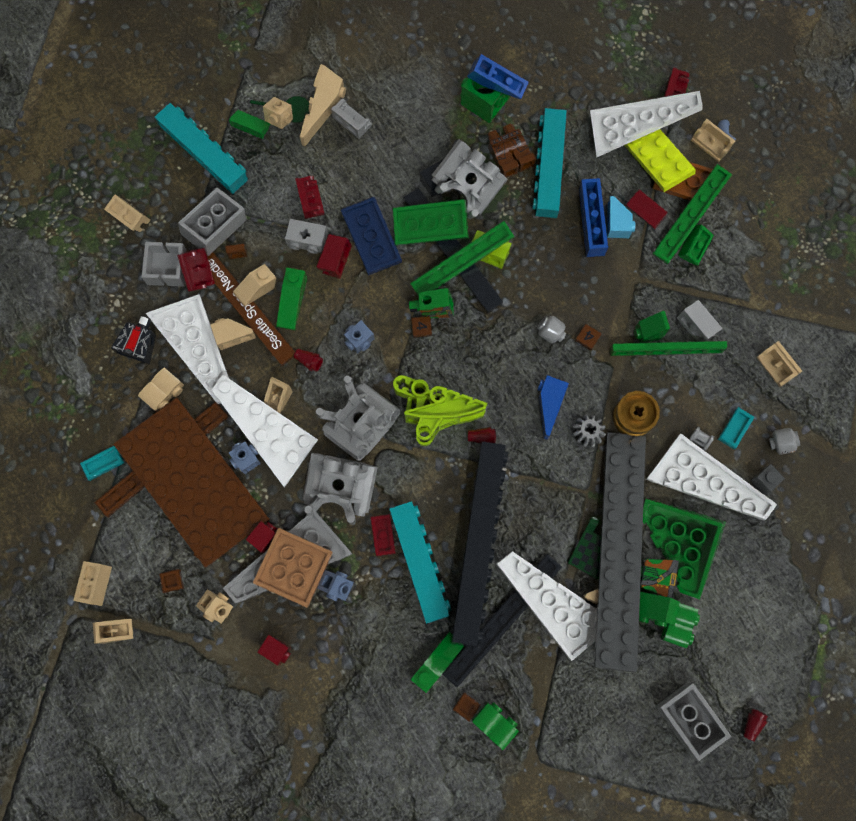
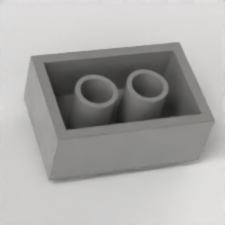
(212, 221)
(693, 721)

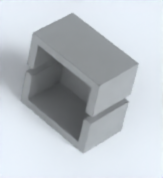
(163, 266)

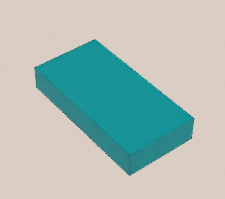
(736, 428)
(102, 463)

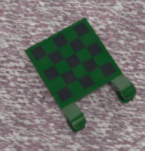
(587, 552)

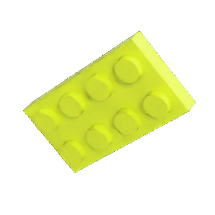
(661, 159)

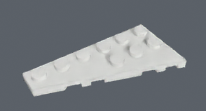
(631, 121)
(191, 336)
(272, 435)
(698, 474)
(559, 610)

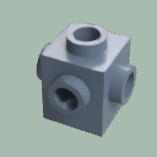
(358, 337)
(247, 462)
(339, 586)

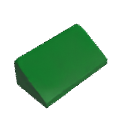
(249, 124)
(696, 244)

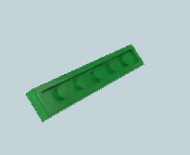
(692, 214)
(463, 259)
(668, 348)

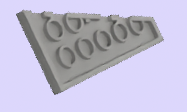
(311, 529)

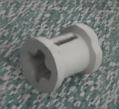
(701, 438)

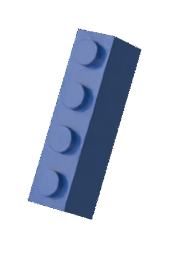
(593, 217)

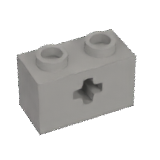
(297, 235)

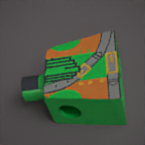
(434, 304)
(659, 576)

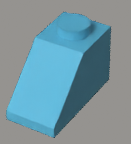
(619, 220)

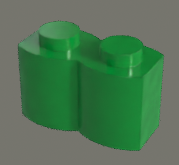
(681, 633)
(495, 726)

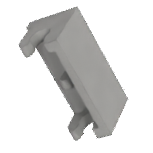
(350, 119)
(699, 322)

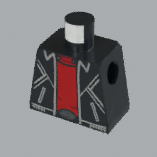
(136, 341)

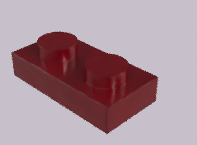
(383, 535)

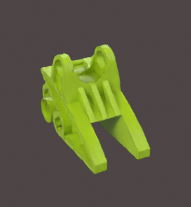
(438, 414)

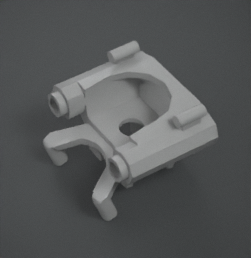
(457, 165)
(362, 436)
(357, 489)

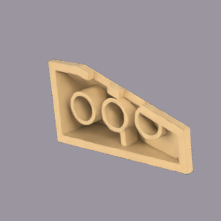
(327, 94)

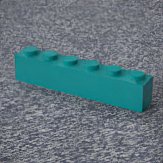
(201, 148)
(551, 162)
(418, 559)

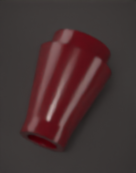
(310, 360)
(482, 435)
(755, 723)

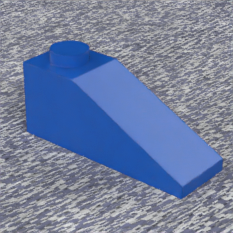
(497, 77)
(550, 401)

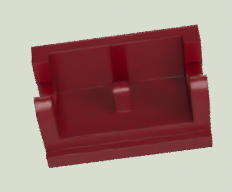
(676, 83)
(309, 197)
(647, 209)
(334, 256)
(196, 269)

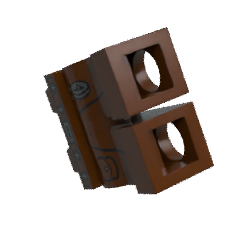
(510, 151)

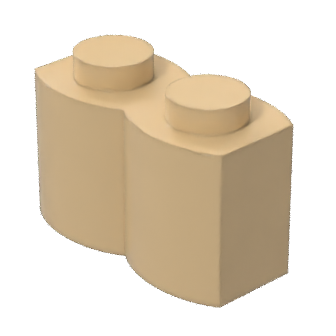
(161, 390)

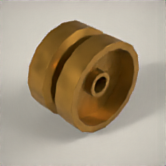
(644, 406)

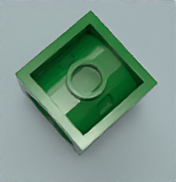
(483, 105)

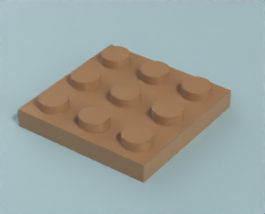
(293, 567)

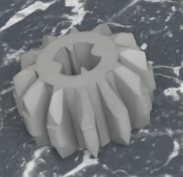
(592, 425)

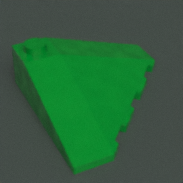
(685, 538)

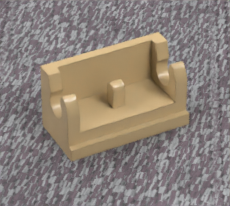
(713, 140)
(126, 213)
(779, 364)
(92, 583)

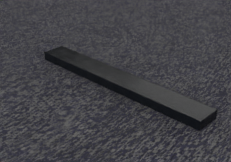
(472, 276)
(494, 629)

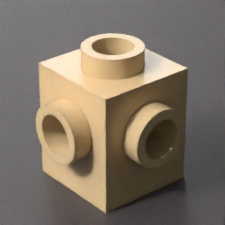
(278, 113)
(214, 606)

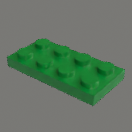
(430, 222)

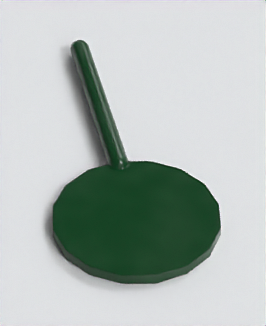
(299, 105)

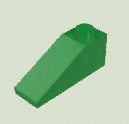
(291, 298)
(436, 663)

